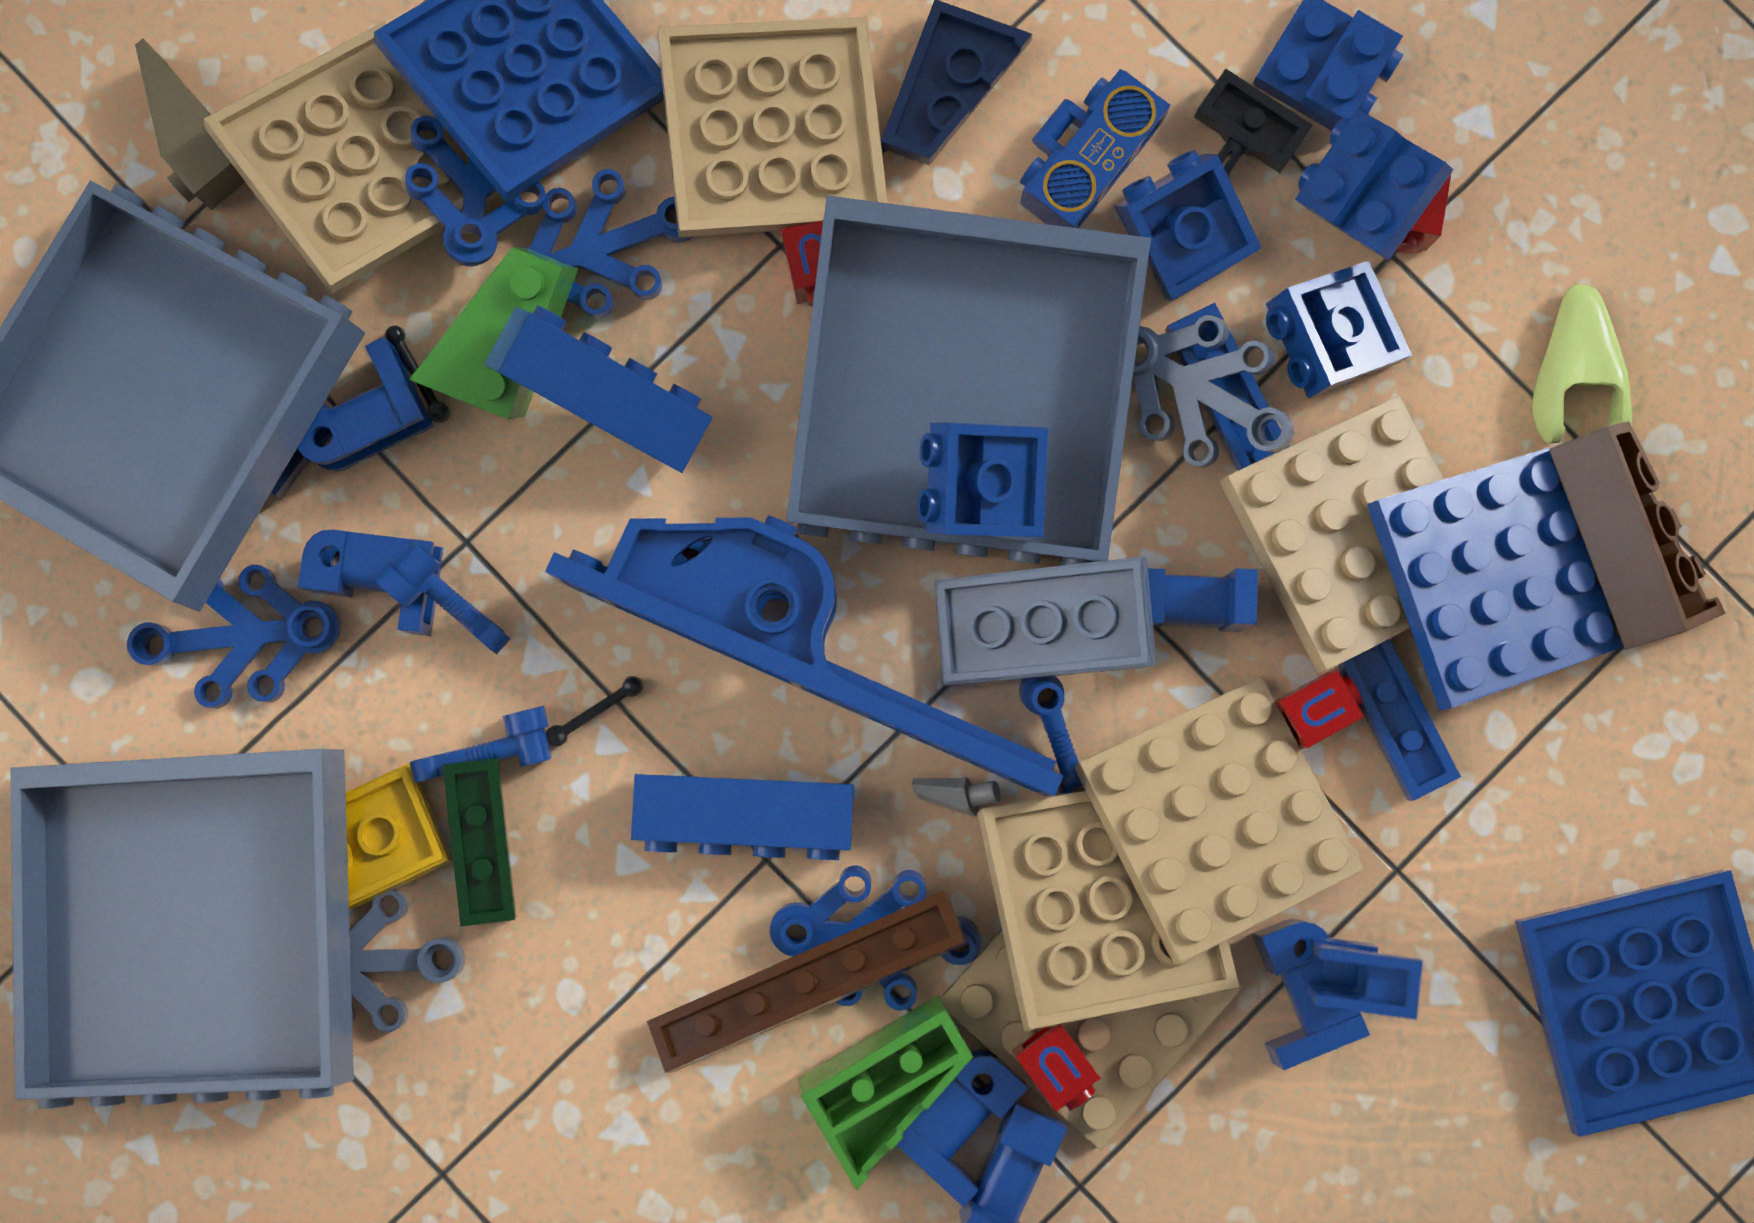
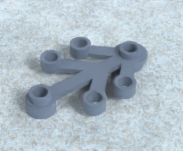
(1194, 384)
(392, 961)

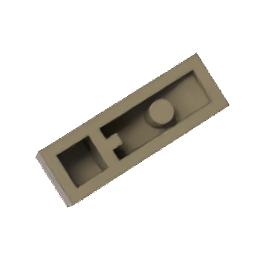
(181, 135)

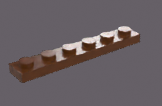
(807, 982)

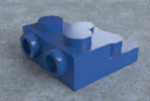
(1329, 62)
(1372, 183)
(1191, 222)
(1336, 329)
(984, 480)

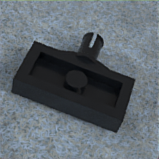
(1251, 123)

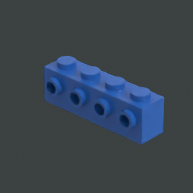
(598, 388)
(742, 813)

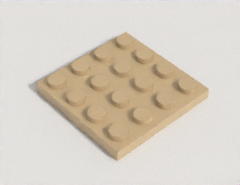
(769, 122)
(333, 156)
(1316, 533)
(1218, 820)
(1076, 921)
(1125, 1048)

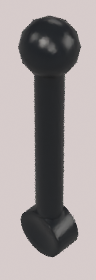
(437, 410)
(558, 735)

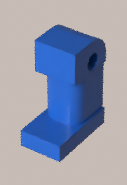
(369, 420)
(359, 564)
(1204, 601)
(1365, 980)
(1322, 1027)
(955, 1116)
(1022, 1147)

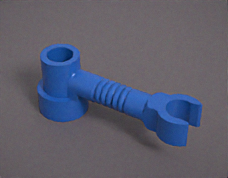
(416, 575)
(1054, 725)
(524, 739)

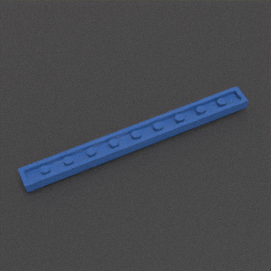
(1387, 692)

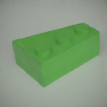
(459, 356)
(883, 1084)

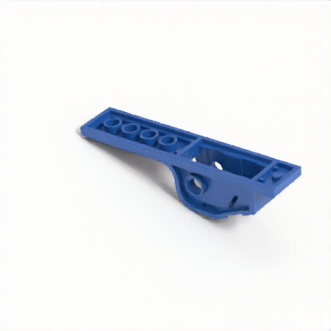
(720, 605)

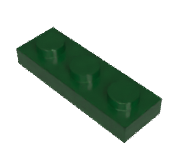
(479, 841)

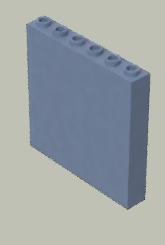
(967, 325)
(158, 390)
(181, 928)

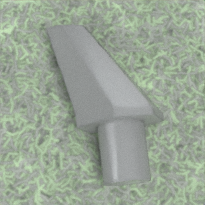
(957, 793)

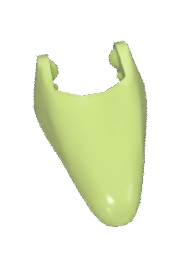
(1580, 353)

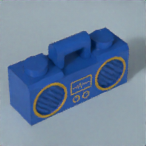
(1109, 138)

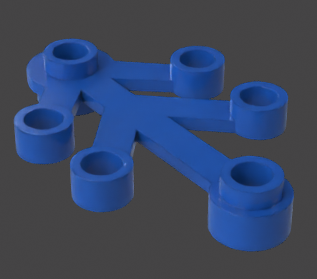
(475, 190)
(592, 249)
(246, 636)
(820, 930)

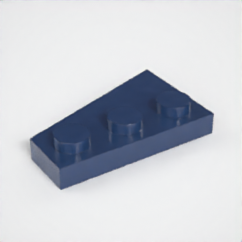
(948, 78)

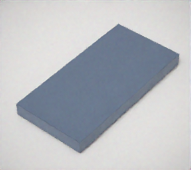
(1045, 622)

